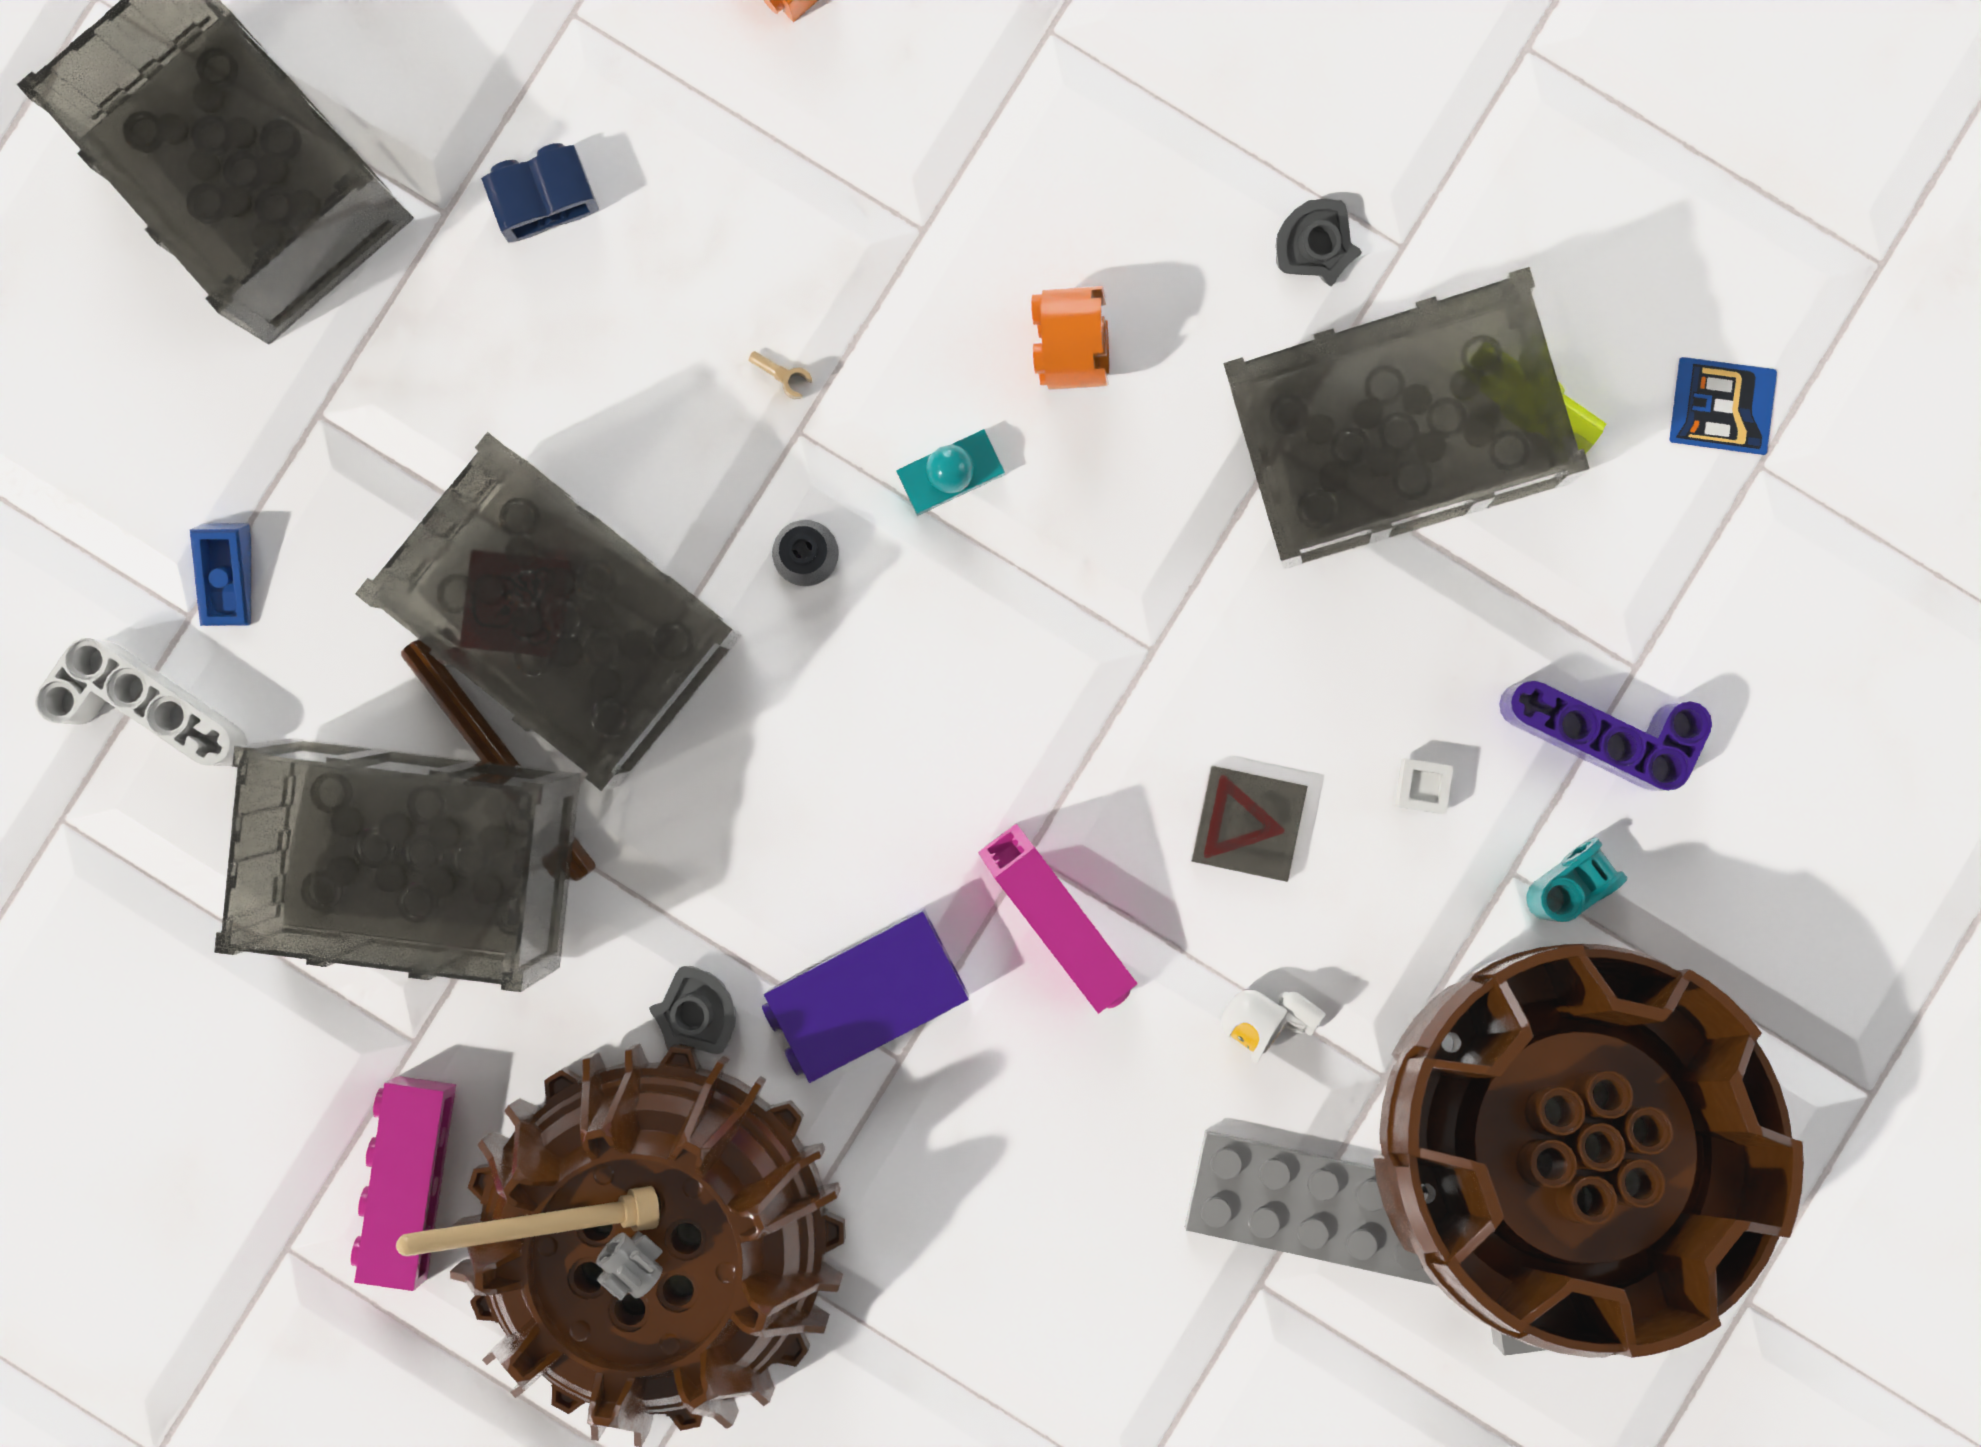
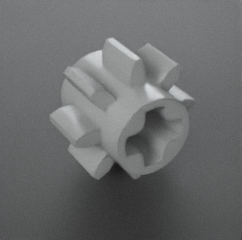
(629, 1265)

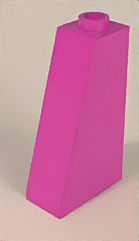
(1057, 919)

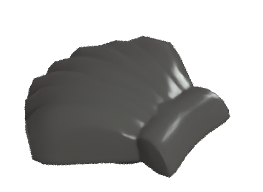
(1316, 241)
(696, 1011)

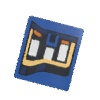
(1723, 406)

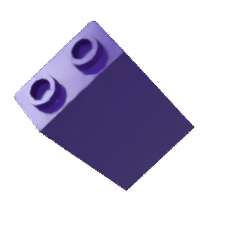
(865, 997)

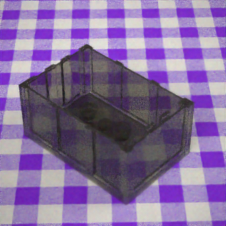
(219, 157)
(1405, 421)
(551, 613)
(399, 861)

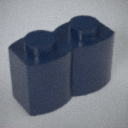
(539, 192)

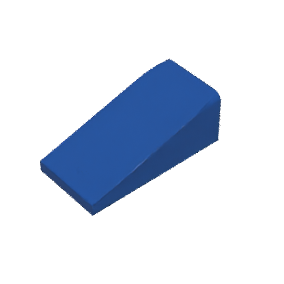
(222, 573)

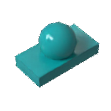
(950, 472)

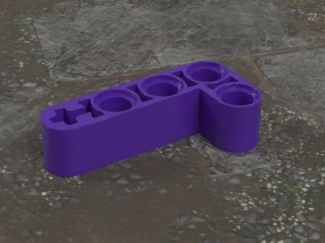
(1598, 727)

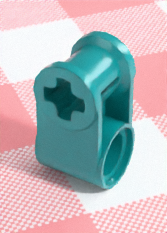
(1583, 879)

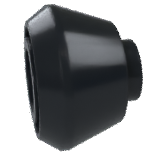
(814, 564)

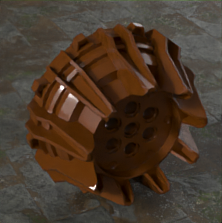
(715, 1163)

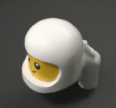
(1258, 1020)

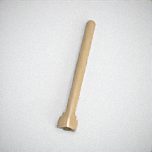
(635, 1210)

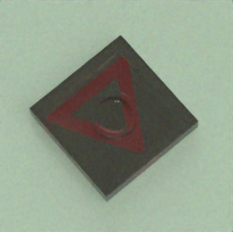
(1249, 823)

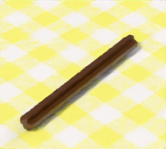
(473, 727)

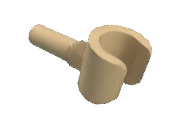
(780, 373)

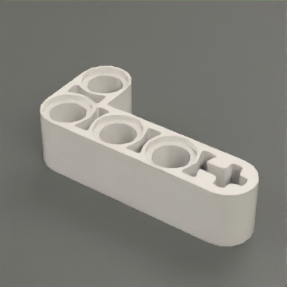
(150, 710)

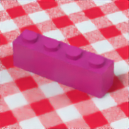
(403, 1181)

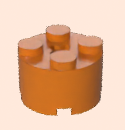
(1072, 337)

